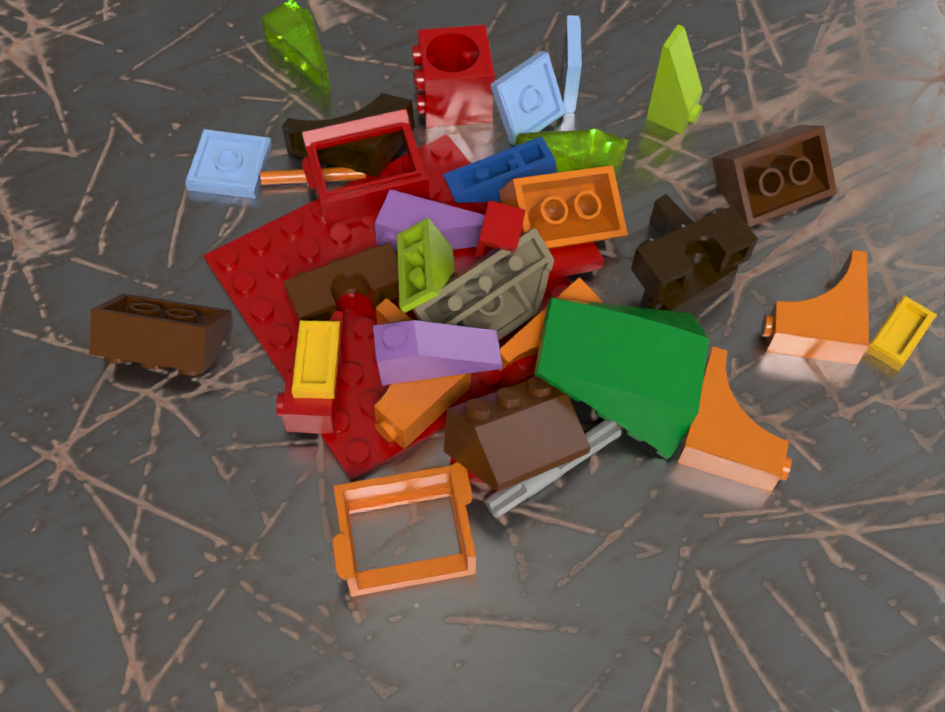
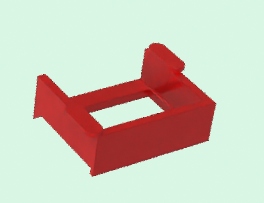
(368, 196)

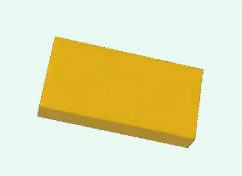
(901, 333)
(316, 359)

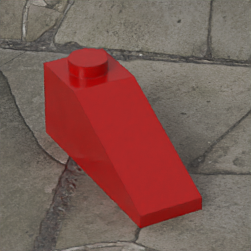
(312, 414)

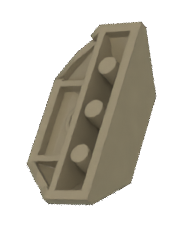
(495, 290)

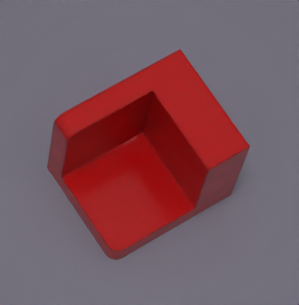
(500, 227)

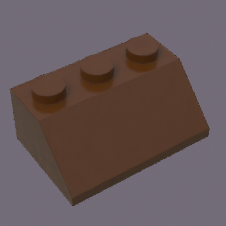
(776, 173)
(158, 333)
(515, 433)

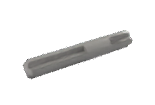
(504, 500)

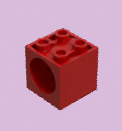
(454, 76)

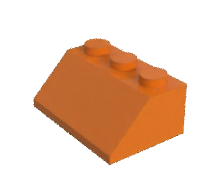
(569, 206)

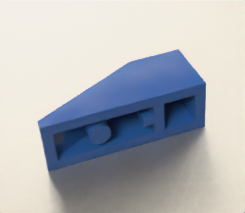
(485, 177)

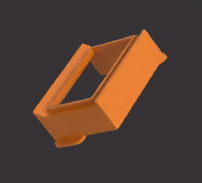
(395, 491)

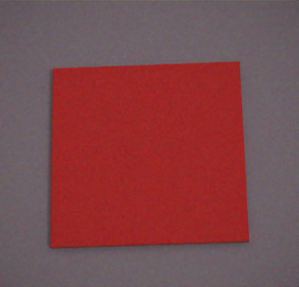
(300, 242)

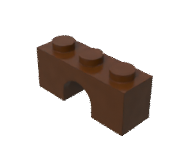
(369, 273)

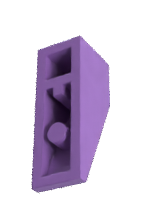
(405, 210)
(433, 350)

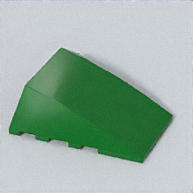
(627, 365)

